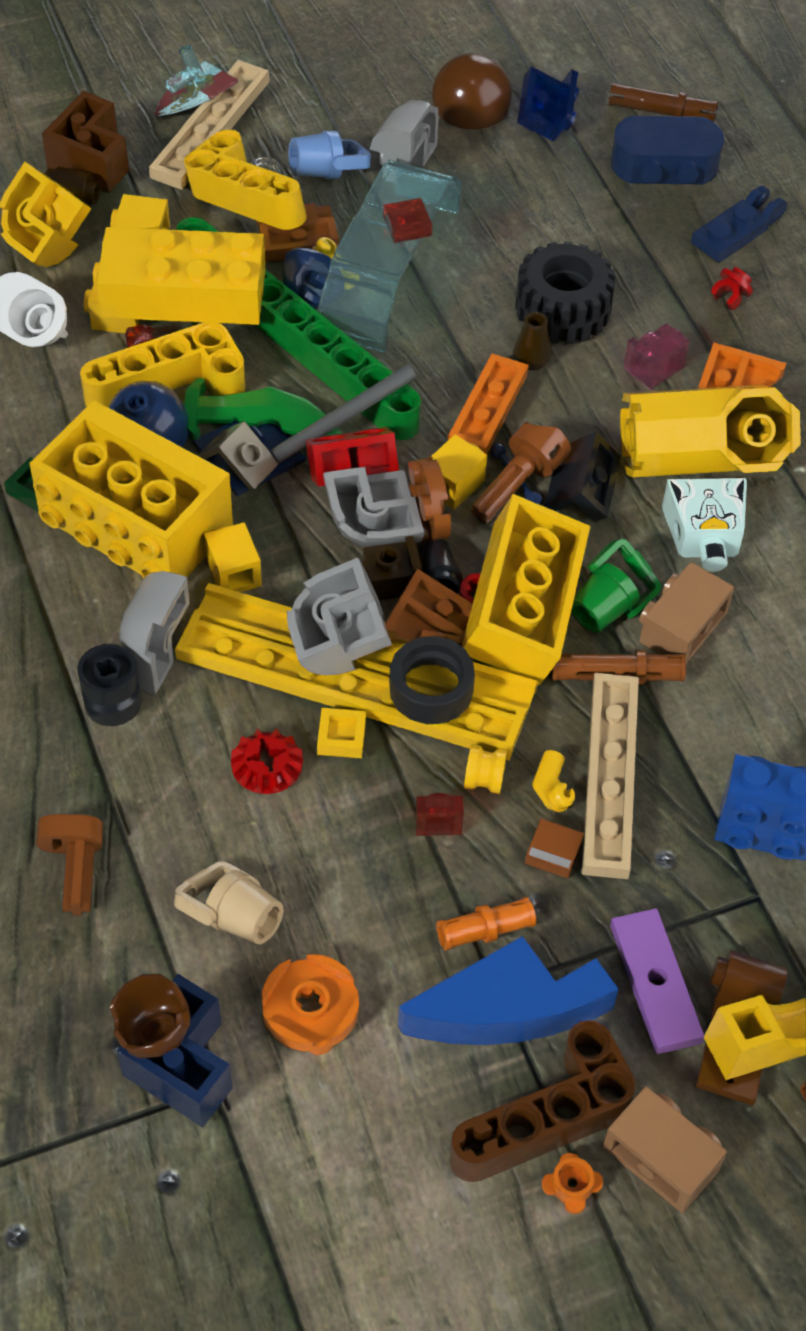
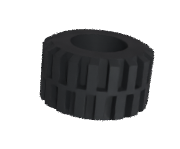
(569, 288)

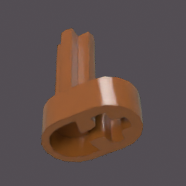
(79, 839)

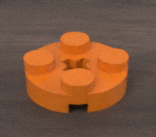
(317, 1029)

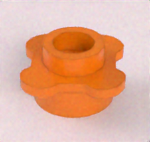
(574, 1168)

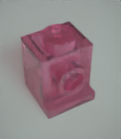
(656, 355)

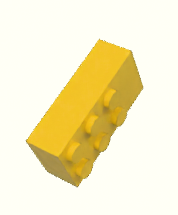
(181, 275)
(526, 589)

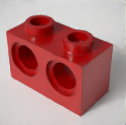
(365, 448)

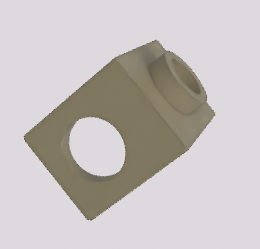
(242, 453)

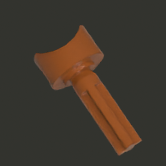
(531, 452)

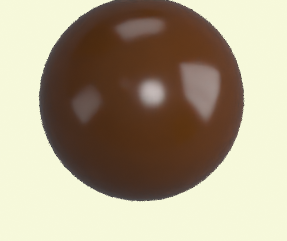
(472, 92)

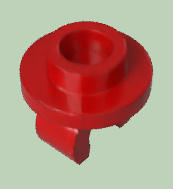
(734, 281)

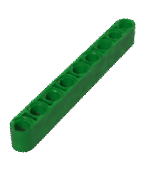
(328, 351)

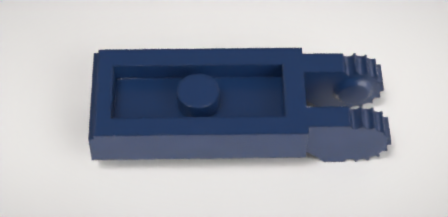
(738, 225)

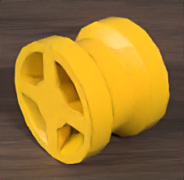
(485, 769)

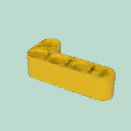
(225, 179)
(172, 360)

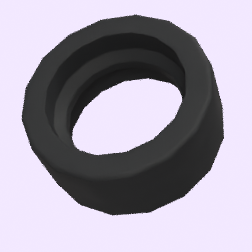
(431, 651)

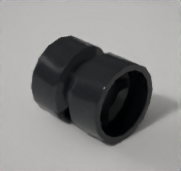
(109, 684)

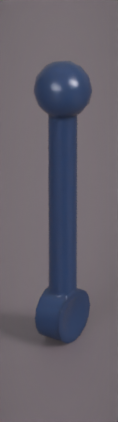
(499, 452)

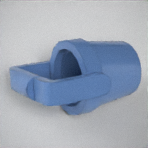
(323, 155)

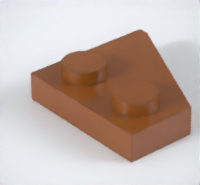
(428, 610)

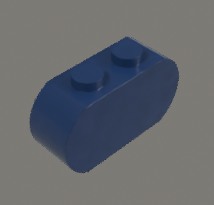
(666, 150)

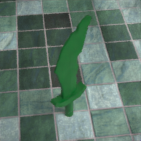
(254, 407)

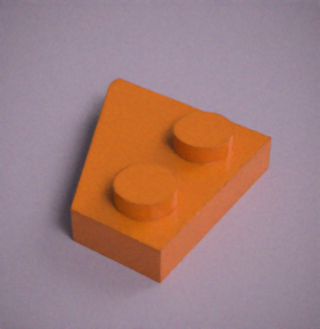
(737, 367)

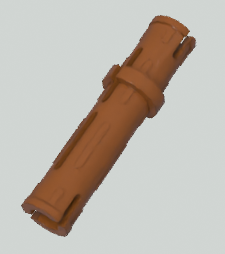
(642, 665)

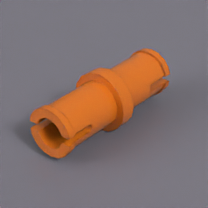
(486, 923)

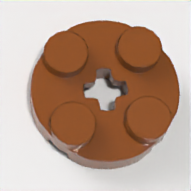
(430, 492)

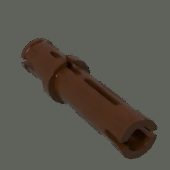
(662, 102)

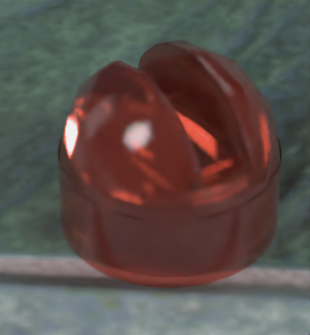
(139, 334)

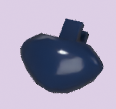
(306, 273)

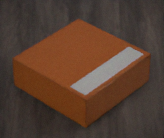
(554, 848)

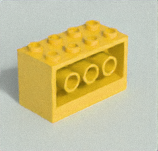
(130, 493)

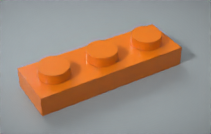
(490, 401)

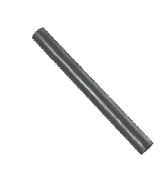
(344, 412)

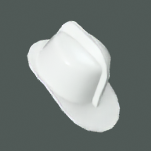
(31, 311)

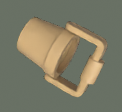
(234, 904)

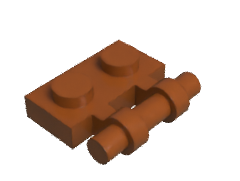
(317, 225)

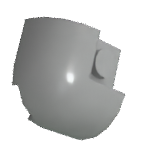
(408, 134)
(373, 507)
(337, 620)
(150, 624)

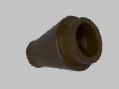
(533, 342)

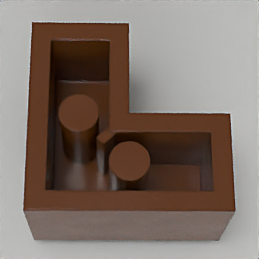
(88, 140)

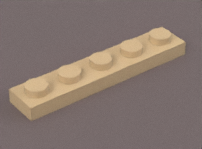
(209, 118)
(610, 777)

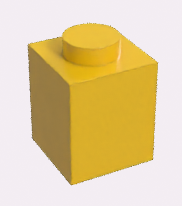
(462, 468)
(233, 558)

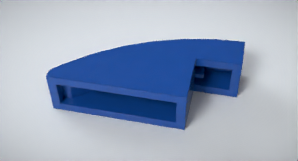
(507, 1000)

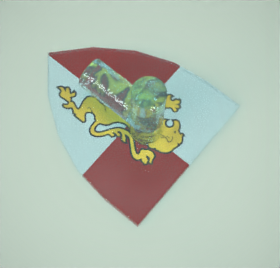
(193, 84)

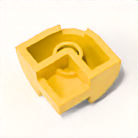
(40, 217)

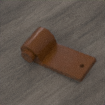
(736, 980)

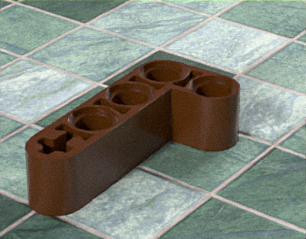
(537, 1114)

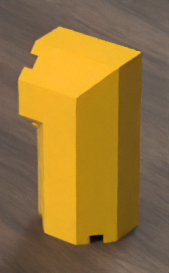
(707, 430)

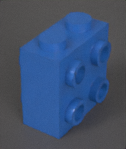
(764, 808)

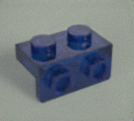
(547, 103)

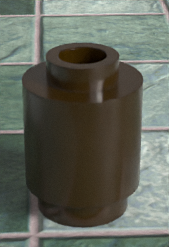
(78, 182)

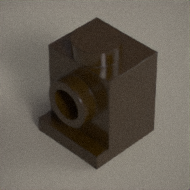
(391, 567)

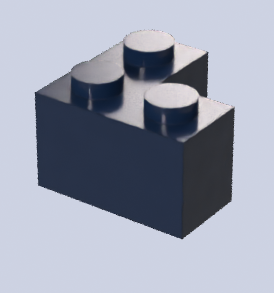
(189, 1075)

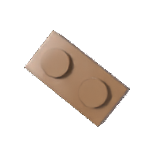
(685, 612)
(665, 1148)

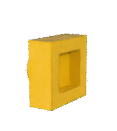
(341, 733)

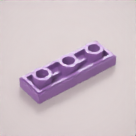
(649, 957)

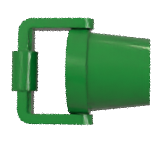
(610, 591)

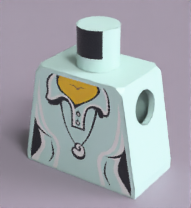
(706, 518)

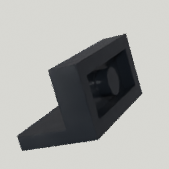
(585, 478)

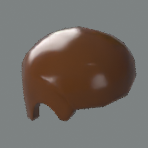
(150, 1016)

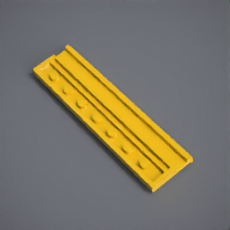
(253, 643)

